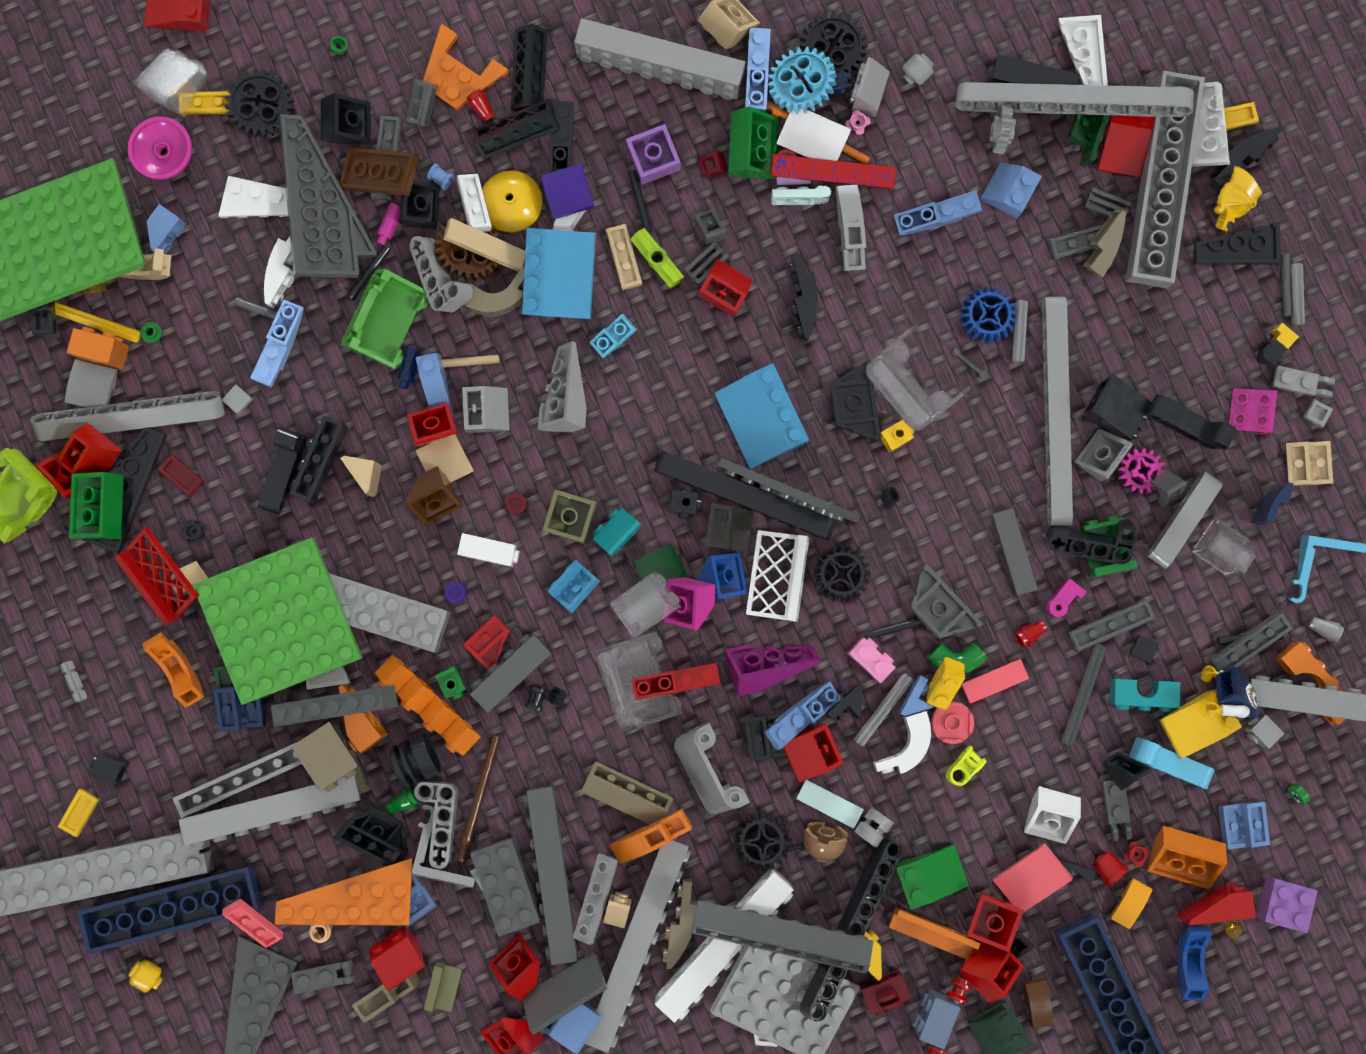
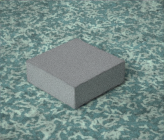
(237, 399)
(1317, 413)

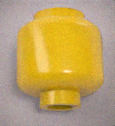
(145, 975)

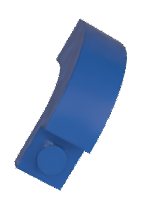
(1191, 962)

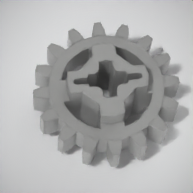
(1002, 130)

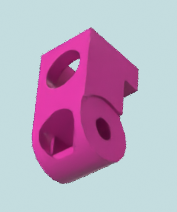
(1059, 602)

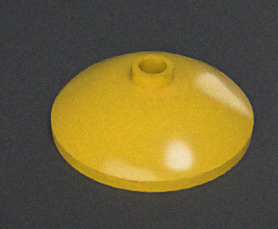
(522, 210)

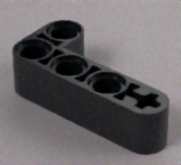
(1190, 424)
(282, 470)
(1091, 540)

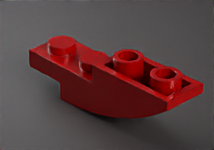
(675, 681)

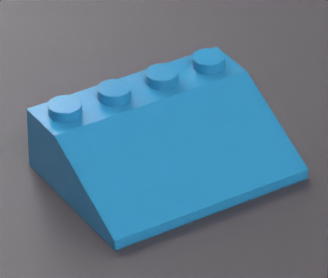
(558, 273)
(761, 416)

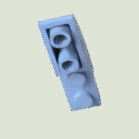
(757, 68)
(279, 343)

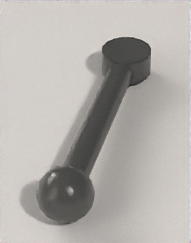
(982, 374)

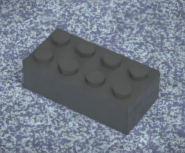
(506, 886)

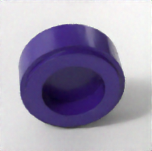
(455, 592)

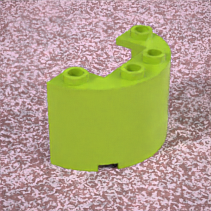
(23, 494)

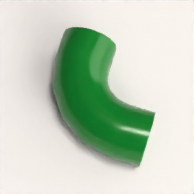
(971, 657)

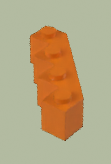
(432, 709)

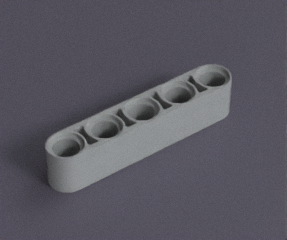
(1184, 519)

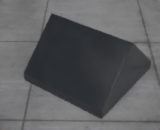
(421, 206)

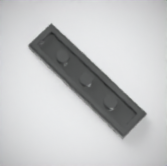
(388, 140)
(1014, 551)
(1111, 625)
(1252, 642)

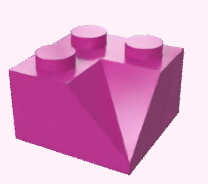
(695, 599)

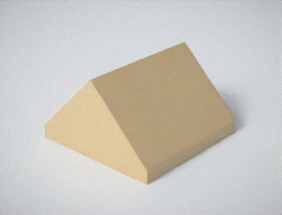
(365, 473)

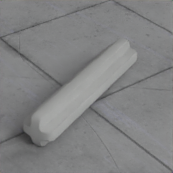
(1297, 294)
(1019, 338)

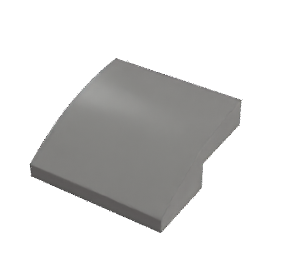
(90, 384)

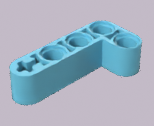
(1170, 763)

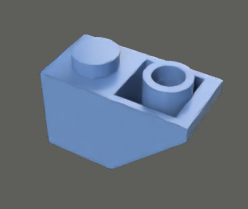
(163, 228)

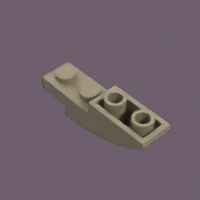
(680, 932)

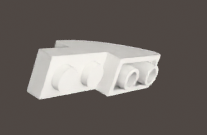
(278, 273)

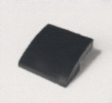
(758, 743)

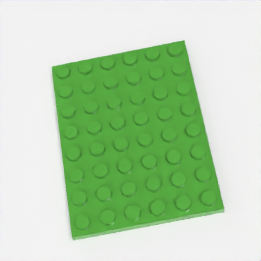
(65, 238)

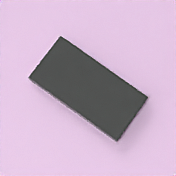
(564, 992)

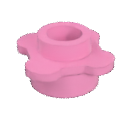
(858, 116)

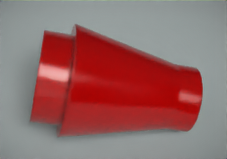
(480, 104)
(1029, 634)

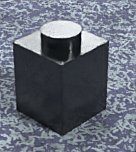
(109, 767)

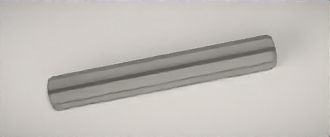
(883, 709)

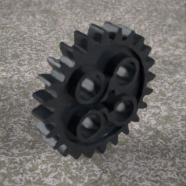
(850, 54)
(263, 85)

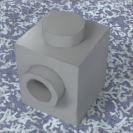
(1263, 731)

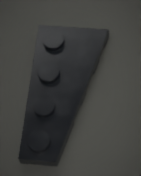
(1245, 247)

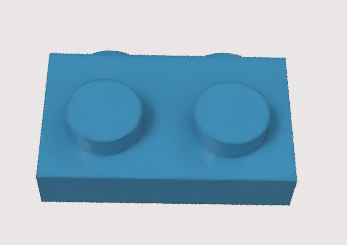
(573, 586)

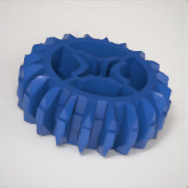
(993, 321)

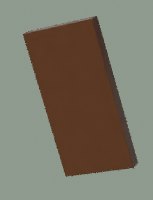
(379, 171)

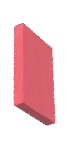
(1033, 878)

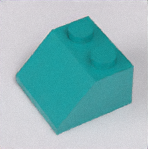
(616, 531)

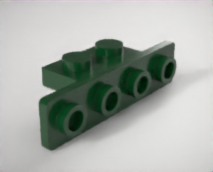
(1088, 133)

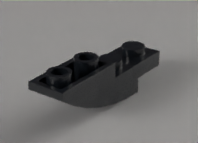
(562, 139)
(1245, 154)
(806, 305)
(43, 319)

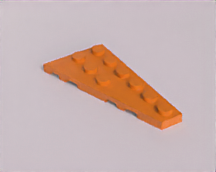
(366, 899)

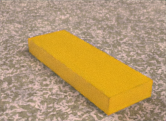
(208, 103)

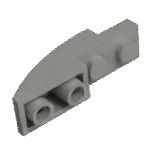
(851, 226)

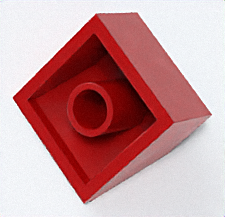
(994, 921)
(396, 957)

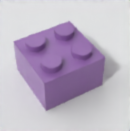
(653, 154)
(1286, 904)

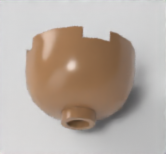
(824, 842)

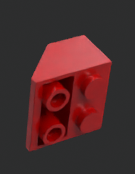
(724, 288)
(88, 452)
(812, 752)
(991, 971)

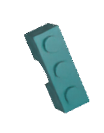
(1163, 695)

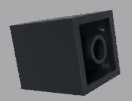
(1117, 408)

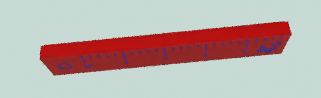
(832, 171)

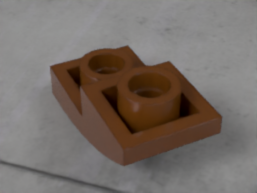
(1039, 1003)

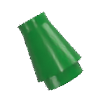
(404, 800)

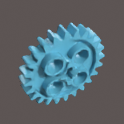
(785, 91)

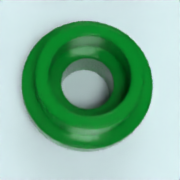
(157, 334)

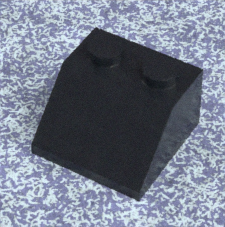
(345, 120)

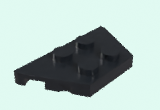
(856, 403)

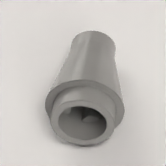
(1327, 629)

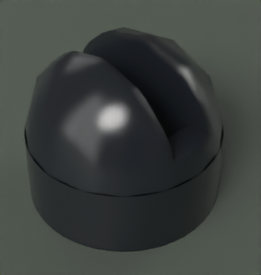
(890, 496)
(552, 697)

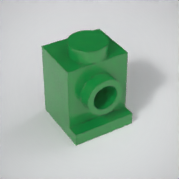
(454, 675)

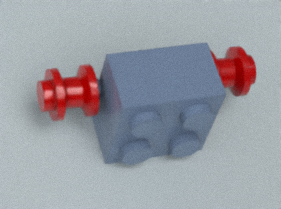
(939, 1015)

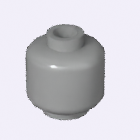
(918, 69)

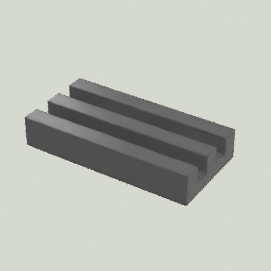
(1126, 204)
(719, 250)

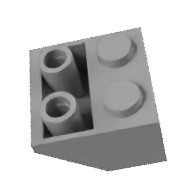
(869, 87)
(485, 409)

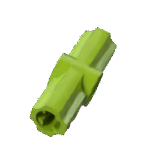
(648, 247)

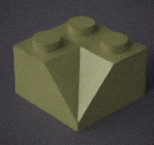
(570, 516)

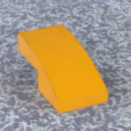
(1132, 903)

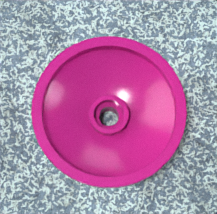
(149, 142)

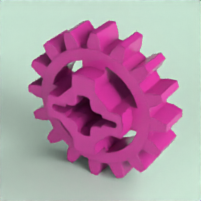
(1138, 462)

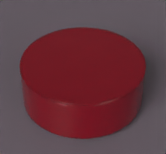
(516, 503)

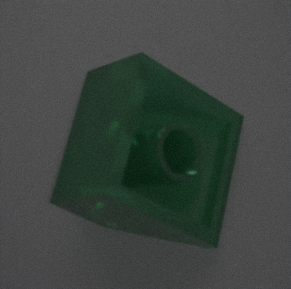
(999, 1031)

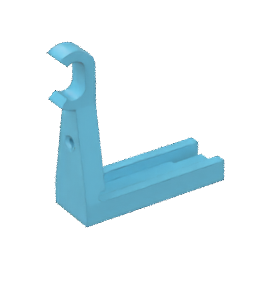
(1306, 557)

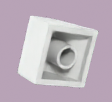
(1053, 815)

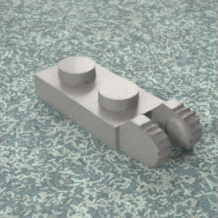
(1301, 382)

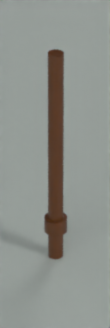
(466, 839)

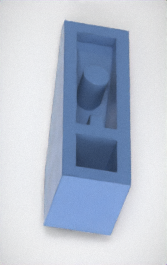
(434, 380)

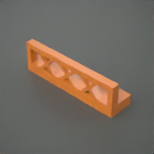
(932, 933)

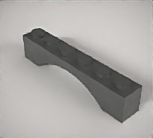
(334, 706)

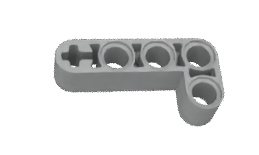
(440, 290)
(438, 823)

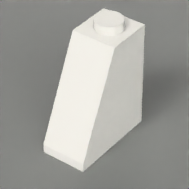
(488, 550)

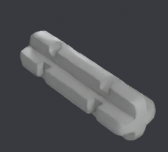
(73, 681)

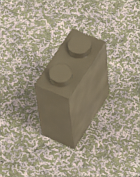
(326, 757)

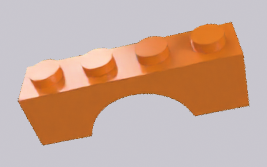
(1298, 659)

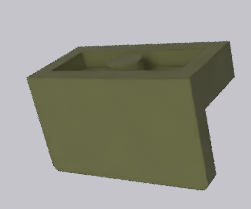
(443, 987)

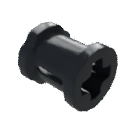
(536, 698)

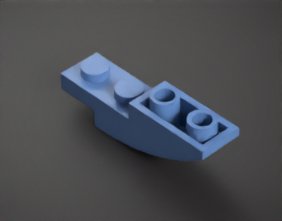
(938, 214)
(802, 714)

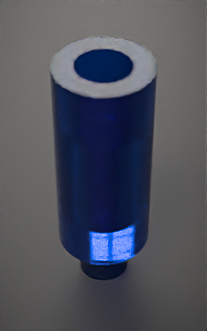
(408, 367)

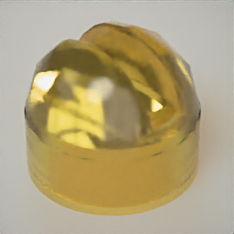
(1234, 930)

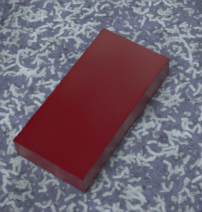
(181, 475)

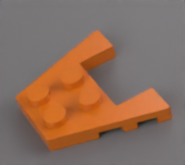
(454, 78)

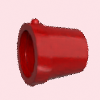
(1109, 867)

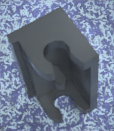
(421, 102)

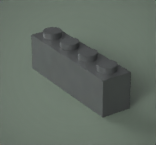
(510, 672)

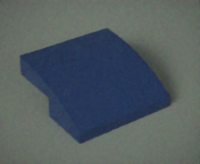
(1268, 507)
(233, 715)

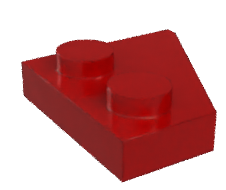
(488, 642)

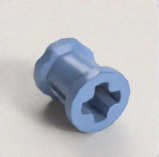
(440, 176)

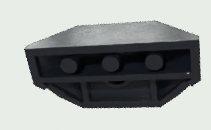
(375, 835)

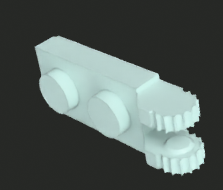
(800, 196)

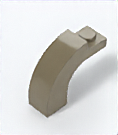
(497, 303)

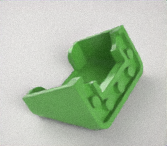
(384, 317)

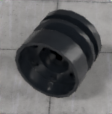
(410, 762)

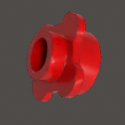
(1142, 854)

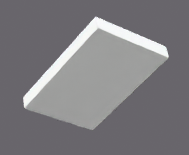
(813, 136)

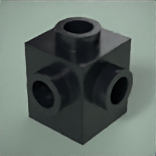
(680, 496)

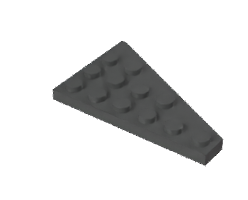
(788, 492)

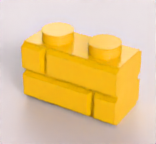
(945, 683)

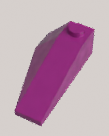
(761, 668)

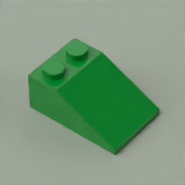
(931, 876)

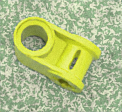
(966, 766)

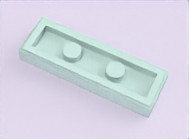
(829, 803)

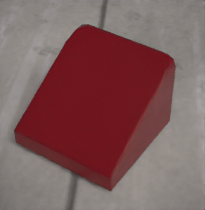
(713, 164)

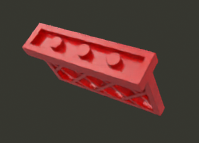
(148, 581)

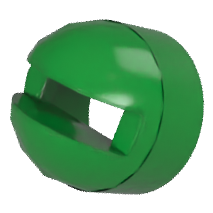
(342, 44)

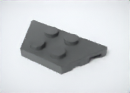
(940, 607)

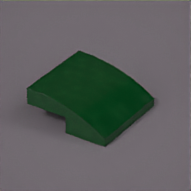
(663, 561)

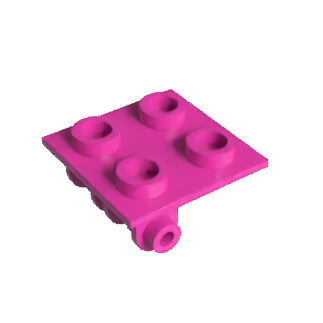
(1253, 410)

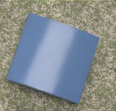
(1244, 825)
(421, 900)

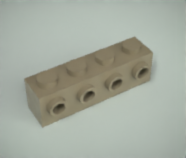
(626, 794)

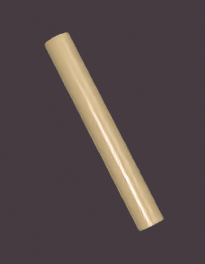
(467, 361)

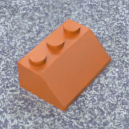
(1187, 857)

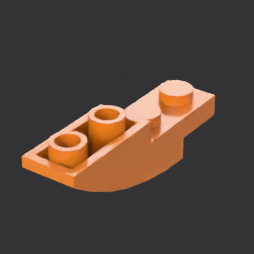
(651, 837)

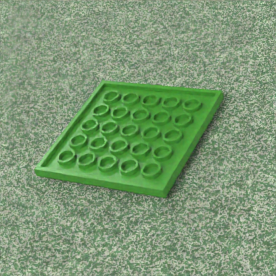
(277, 621)

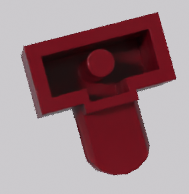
(885, 993)

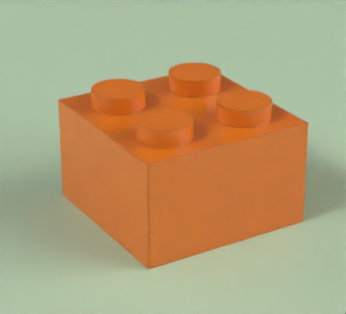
(98, 347)

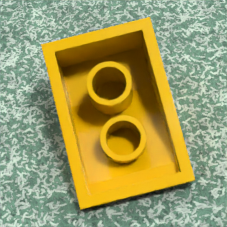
(1192, 731)

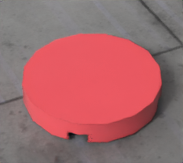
(953, 724)

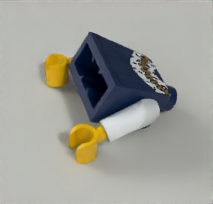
(1233, 694)

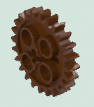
(459, 266)

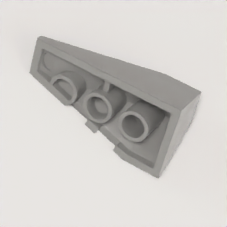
(565, 400)

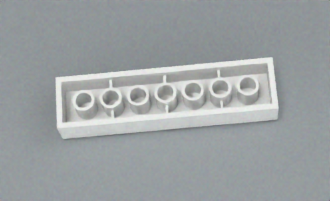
(715, 954)

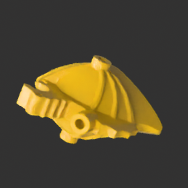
(1236, 198)

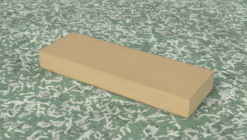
(624, 257)

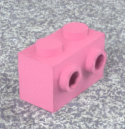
(871, 660)

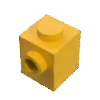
(896, 435)

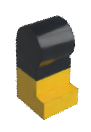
(1278, 345)

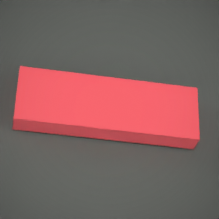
(994, 681)
(252, 923)

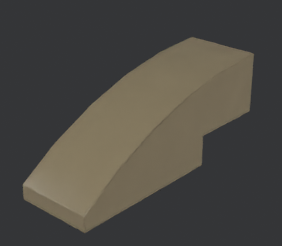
(1106, 244)
(380, 998)

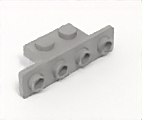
(595, 899)

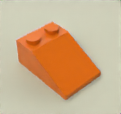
(362, 728)

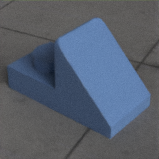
(912, 702)

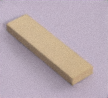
(484, 244)

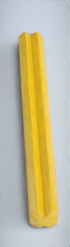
(97, 322)

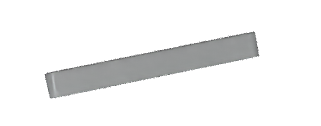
(129, 415)

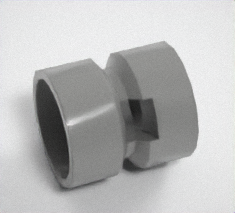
(869, 833)

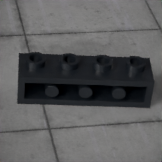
(318, 460)

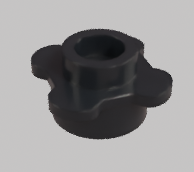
(188, 531)

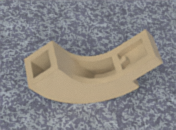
(156, 267)

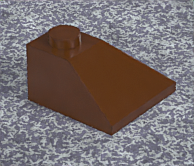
(432, 496)

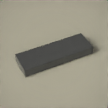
(1072, 243)

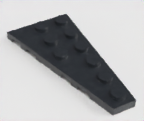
(136, 467)

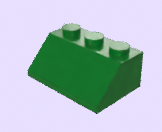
(752, 143)
(96, 506)

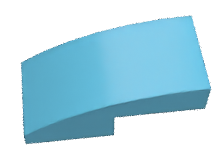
(613, 336)

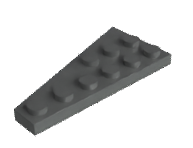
(257, 991)

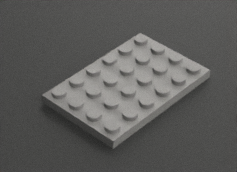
(766, 998)

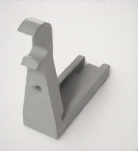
(433, 873)

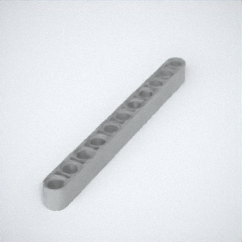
(1076, 99)
(1057, 411)

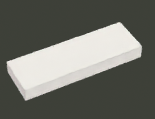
(473, 202)

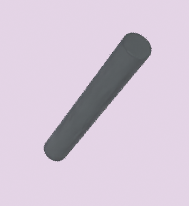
(1286, 285)
(255, 308)

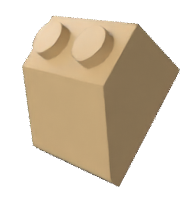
(727, 22)

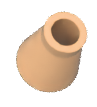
(318, 935)

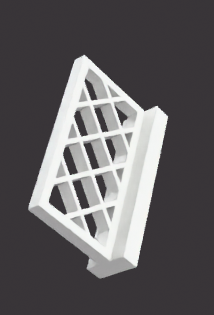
(796, 576)

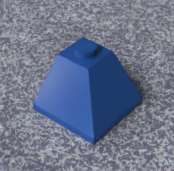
(726, 574)

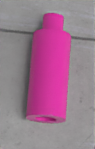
(389, 223)

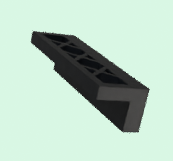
(532, 66)
(516, 130)

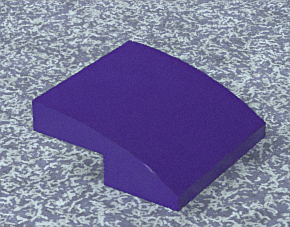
(567, 191)

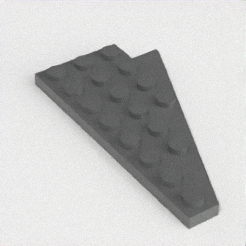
(322, 224)

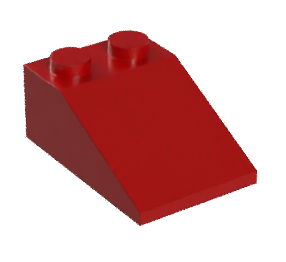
(177, 14)
(1125, 144)
(1220, 905)

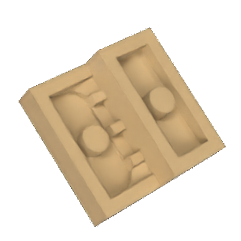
(447, 455)
(1309, 463)

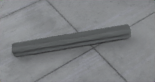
(1083, 694)

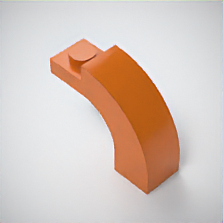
(177, 668)

